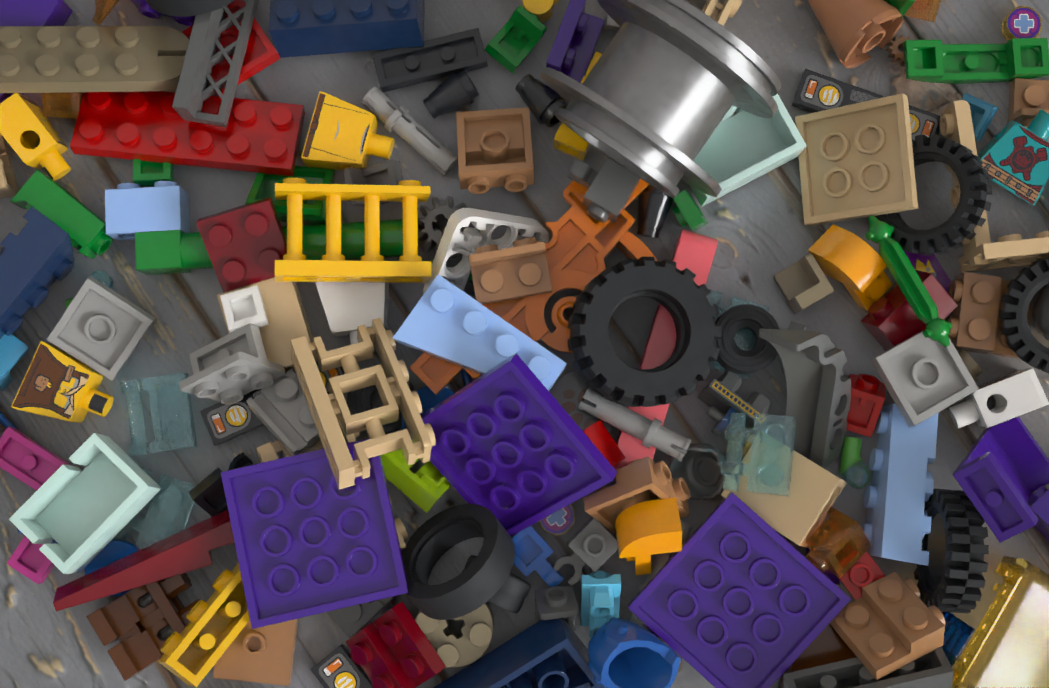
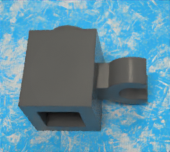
(607, 189)
(591, 546)

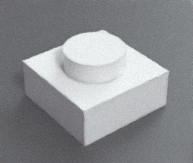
(244, 308)

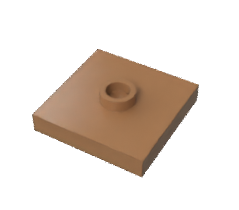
(260, 655)

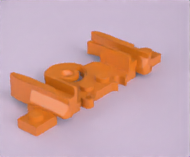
(573, 260)

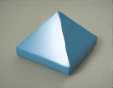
(981, 114)

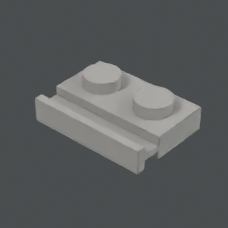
(286, 413)

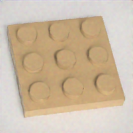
(857, 161)

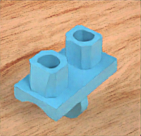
(599, 599)

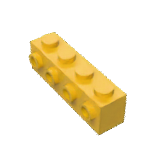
(210, 630)

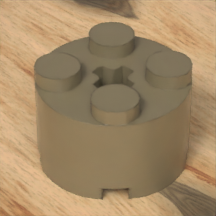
(460, 648)

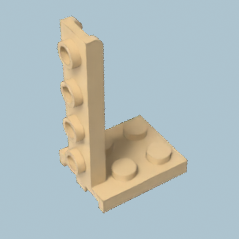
(979, 251)

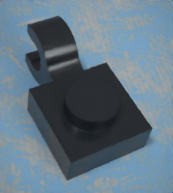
(210, 491)

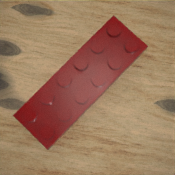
(147, 128)

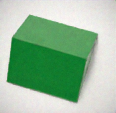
(312, 210)

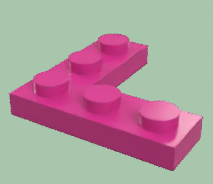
(33, 466)

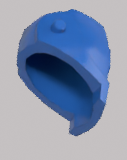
(631, 657)

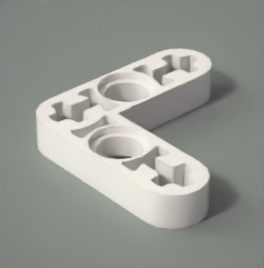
(455, 241)

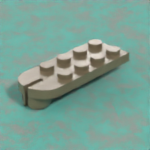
(90, 58)

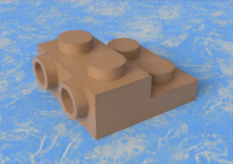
(495, 149)
(977, 315)
(634, 484)
(890, 625)

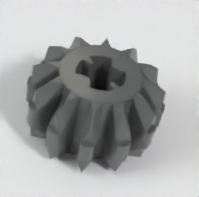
(433, 217)

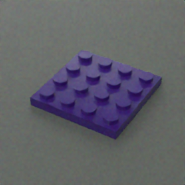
(514, 447)
(309, 543)
(738, 600)

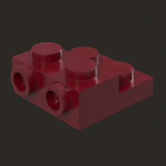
(395, 651)

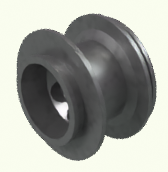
(664, 91)

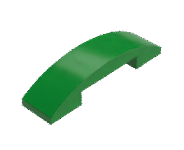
(975, 63)

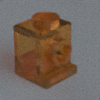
(837, 544)

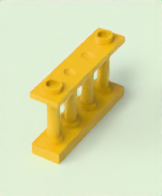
(333, 265)

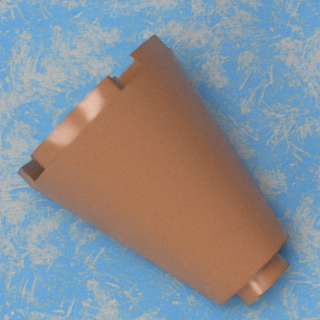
(856, 27)

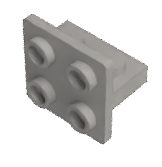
(231, 367)

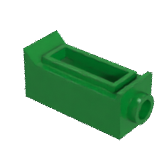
(84, 227)

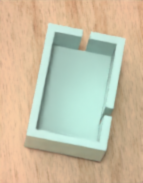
(747, 148)
(85, 506)

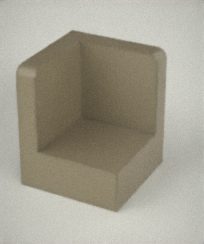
(803, 283)

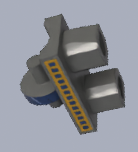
(723, 401)

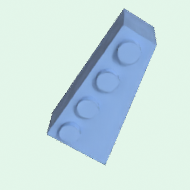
(470, 335)
(900, 487)

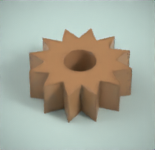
(893, 48)

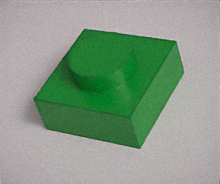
(148, 173)
(688, 211)

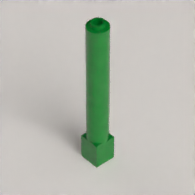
(181, 252)

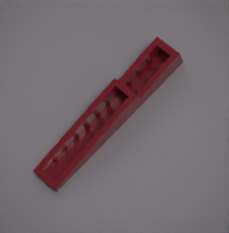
(164, 559)

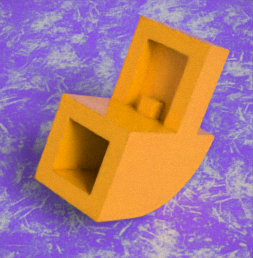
(853, 263)
(648, 530)

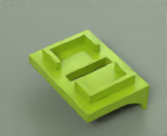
(423, 487)

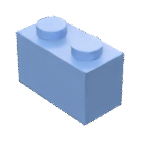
(146, 209)

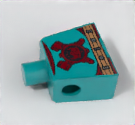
(1020, 157)

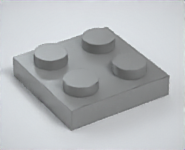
(100, 328)
(923, 377)

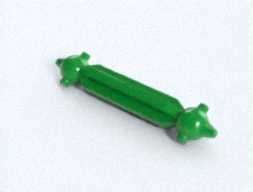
(908, 281)

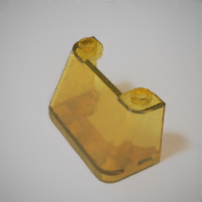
(1013, 636)

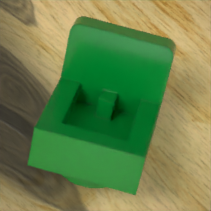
(516, 39)

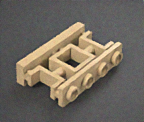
(332, 407)

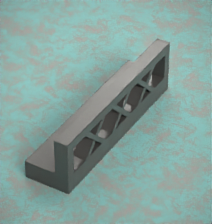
(201, 58)

